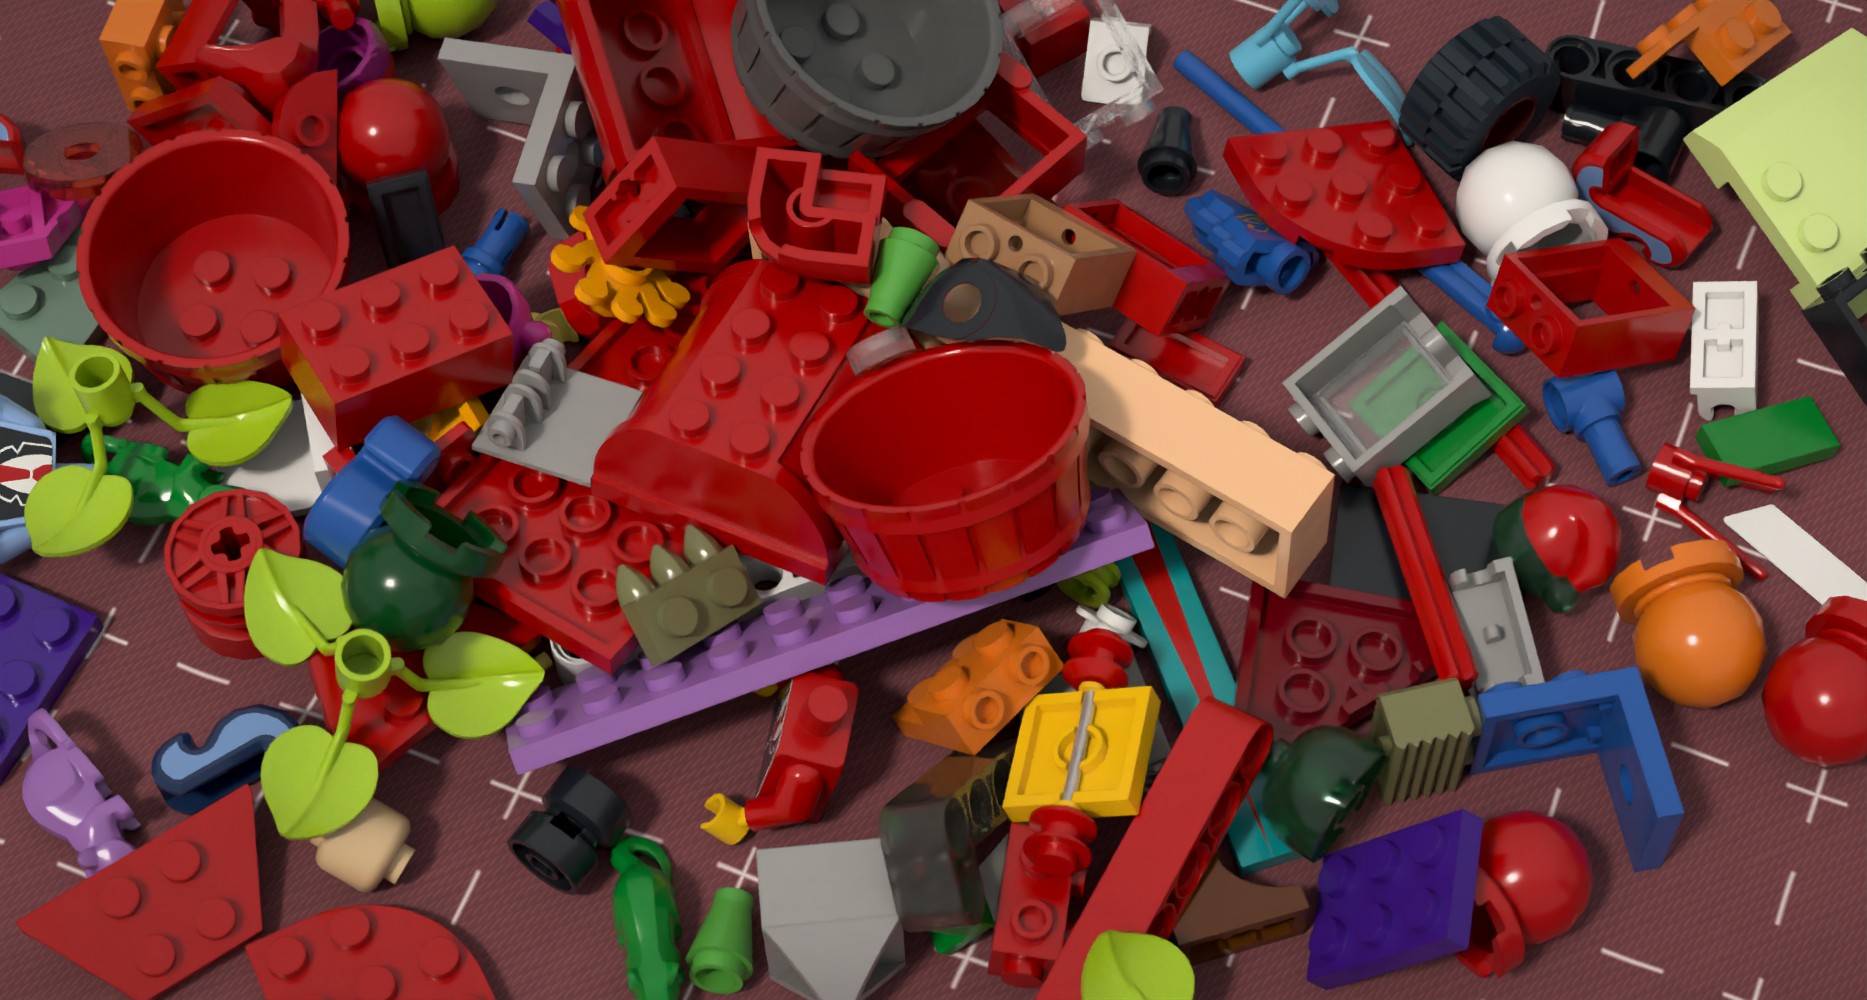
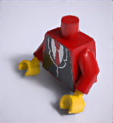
(800, 757)

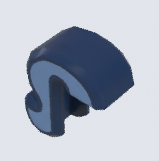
(230, 758)

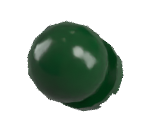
(419, 569)

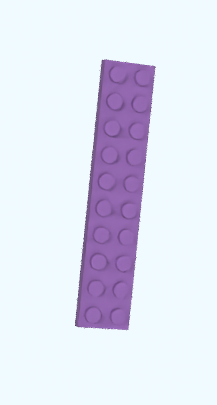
(778, 645)

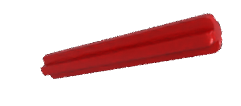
(1424, 576)

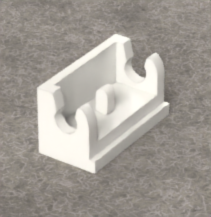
(1725, 346)

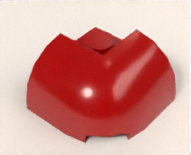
(815, 217)

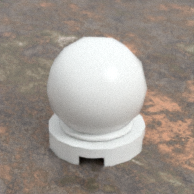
(1522, 201)

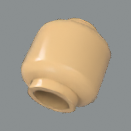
(367, 848)

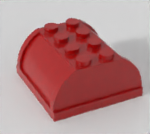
(661, 74)
(729, 415)

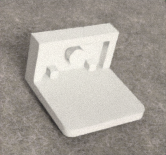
(290, 465)

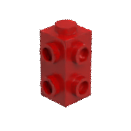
(1030, 916)

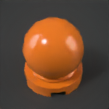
(1693, 629)

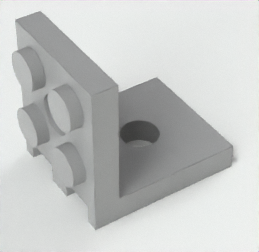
(540, 92)

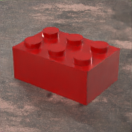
(396, 346)

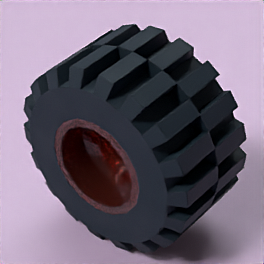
(1478, 94)

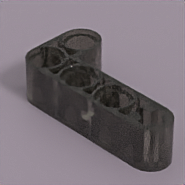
(932, 837)

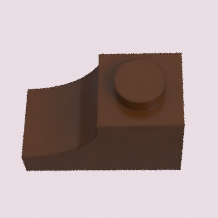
(1237, 915)

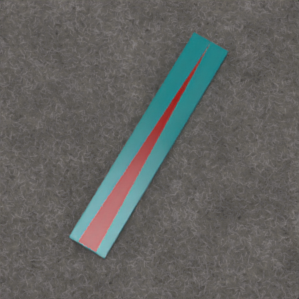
(1190, 670)

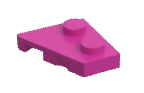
(35, 226)

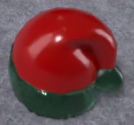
(1559, 543)

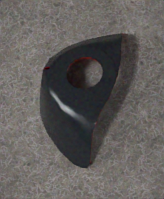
(1009, 306)

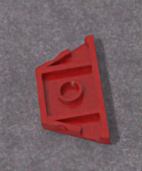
(399, 714)
(164, 905)

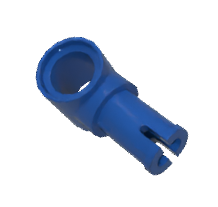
(1593, 410)

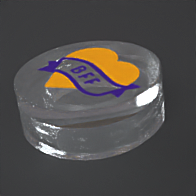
(879, 350)

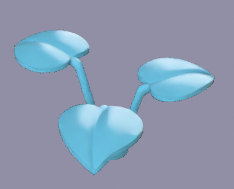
(1274, 51)

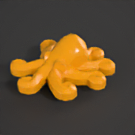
(619, 290)

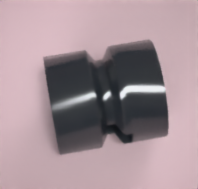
(564, 838)

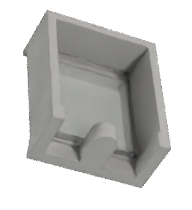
(1382, 389)

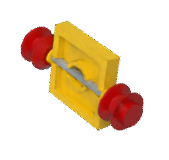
(1081, 753)

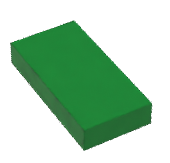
(1770, 438)

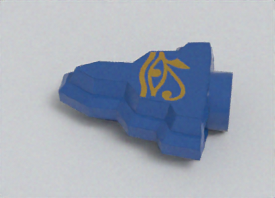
(1247, 245)

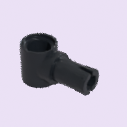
(1659, 134)

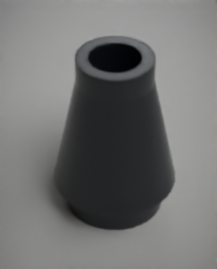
(1169, 154)

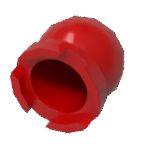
(389, 130)
(1819, 687)
(1527, 889)

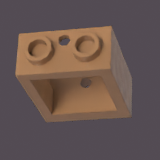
(1031, 239)

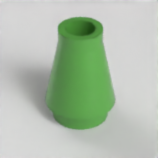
(900, 274)
(724, 947)

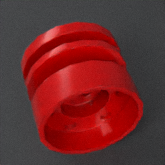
(211, 558)

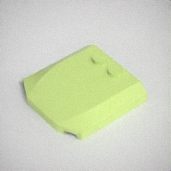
(1801, 162)

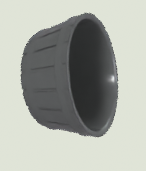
(864, 69)

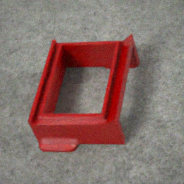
(1018, 109)

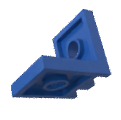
(1585, 716)

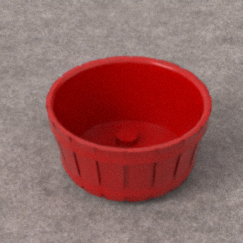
(204, 250)
(955, 467)

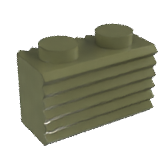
(1424, 738)

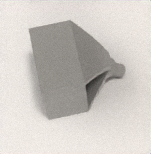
(829, 919)

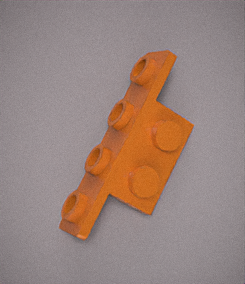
(1720, 33)

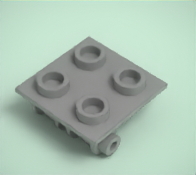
(554, 416)

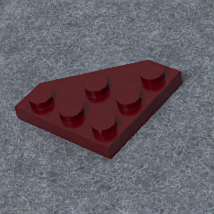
(1325, 655)

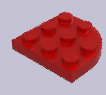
(1346, 194)
(366, 956)

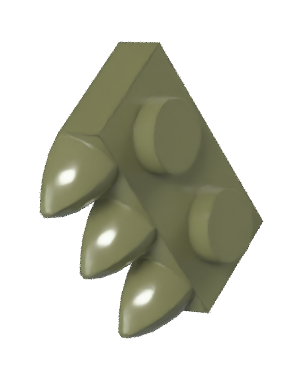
(685, 599)

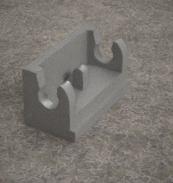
(1496, 626)

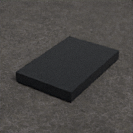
(1365, 553)

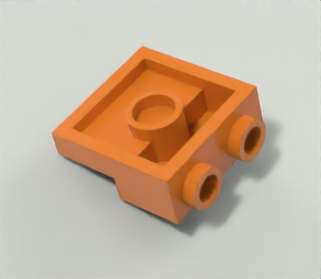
(135, 42)
(980, 687)

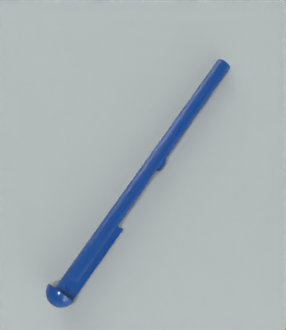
(1453, 279)

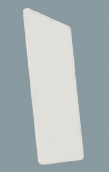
(1797, 553)

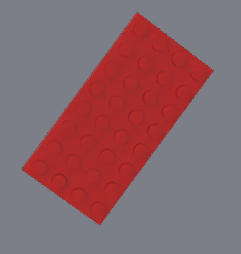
(558, 533)

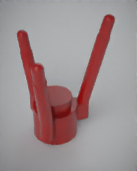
(1684, 475)

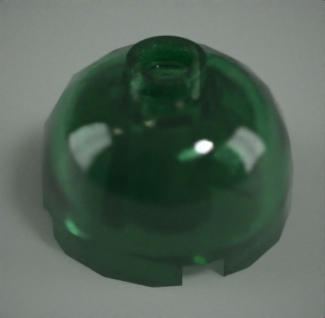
(1317, 786)

